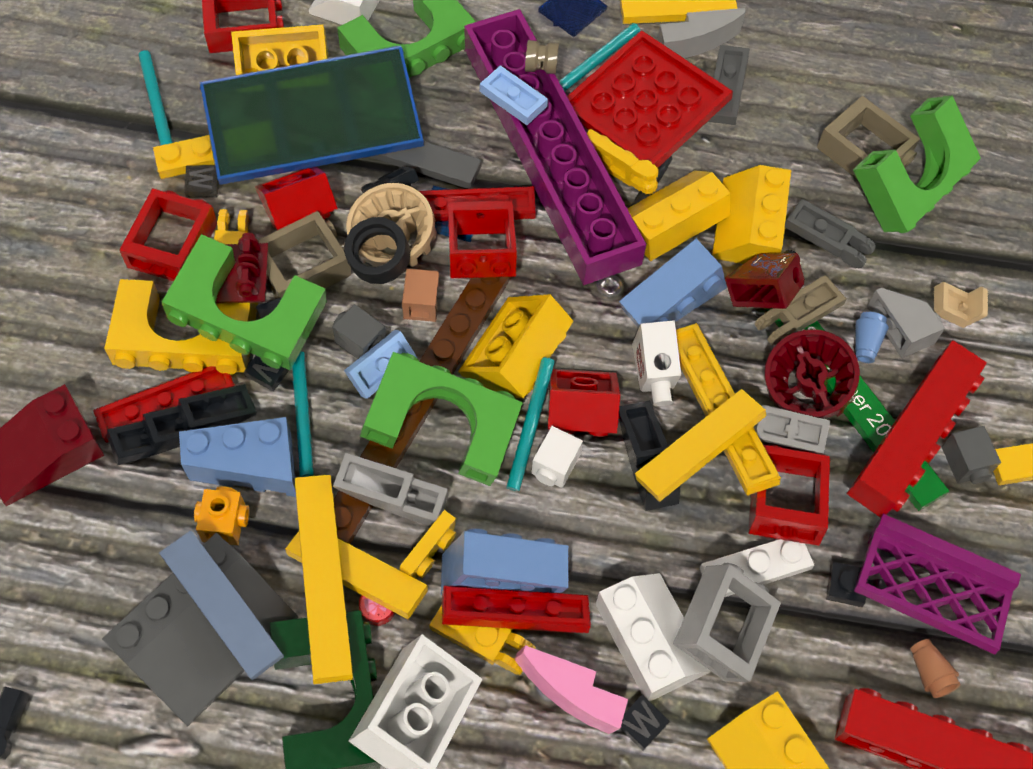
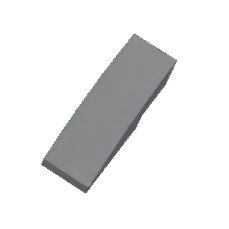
(701, 31)
(391, 489)

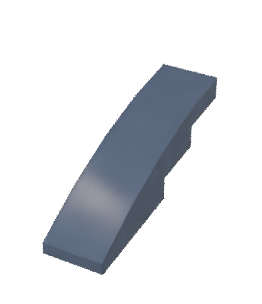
(221, 605)

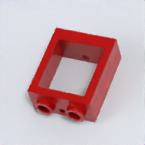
(219, 38)
(497, 219)
(156, 261)
(789, 523)

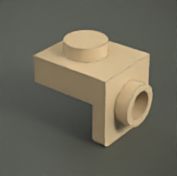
(959, 306)

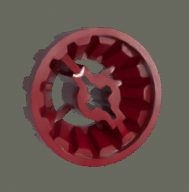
(812, 351)

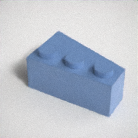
(676, 287)
(241, 455)
(505, 563)

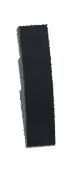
(161, 428)

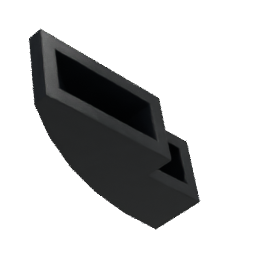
(643, 443)

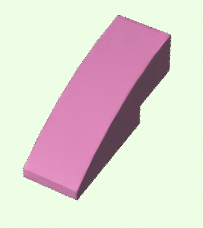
(573, 689)

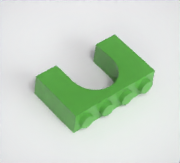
(445, 39)
(948, 158)
(273, 338)
(488, 412)

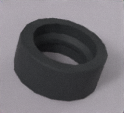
(361, 233)

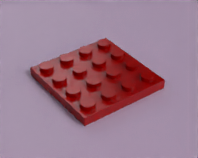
(648, 99)

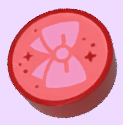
(374, 612)

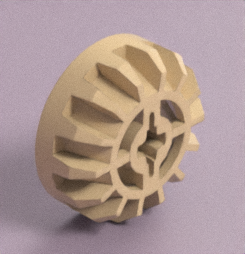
(404, 207)

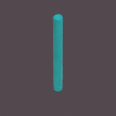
(599, 56)
(155, 97)
(302, 417)
(530, 424)

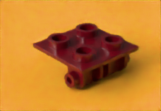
(249, 274)

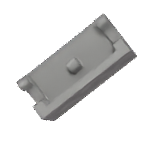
(793, 430)

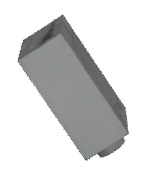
(697, 624)

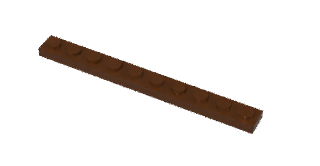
(445, 351)

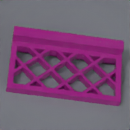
(943, 562)

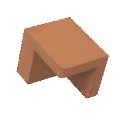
(420, 295)

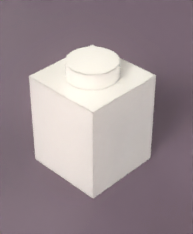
(556, 457)

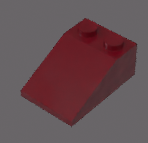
(44, 445)

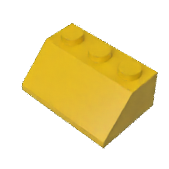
(278, 47)
(680, 211)
(755, 216)
(516, 342)
(766, 739)

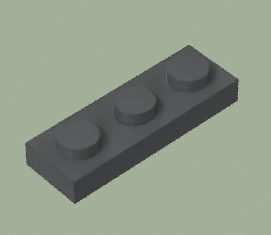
(731, 72)

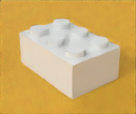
(416, 708)

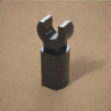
(11, 710)

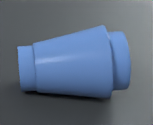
(869, 335)

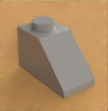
(910, 321)

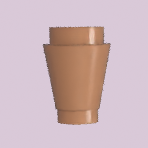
(934, 669)

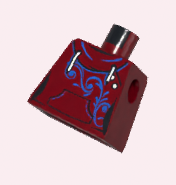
(766, 281)

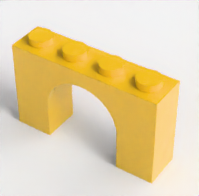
(134, 342)

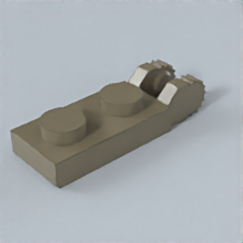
(806, 308)

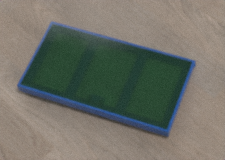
(310, 114)

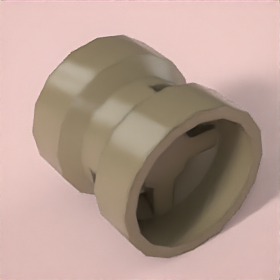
(541, 57)

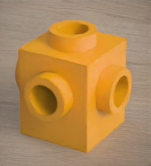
(221, 512)

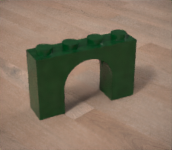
(331, 746)

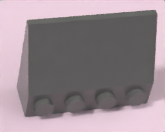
(177, 648)

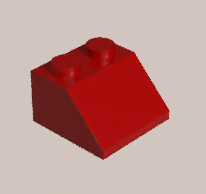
(296, 196)
(584, 401)

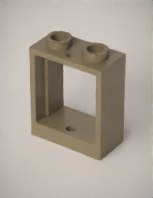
(846, 154)
(296, 233)

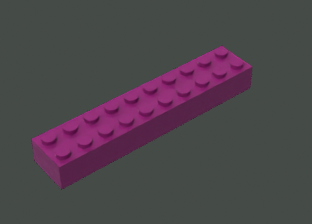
(559, 157)

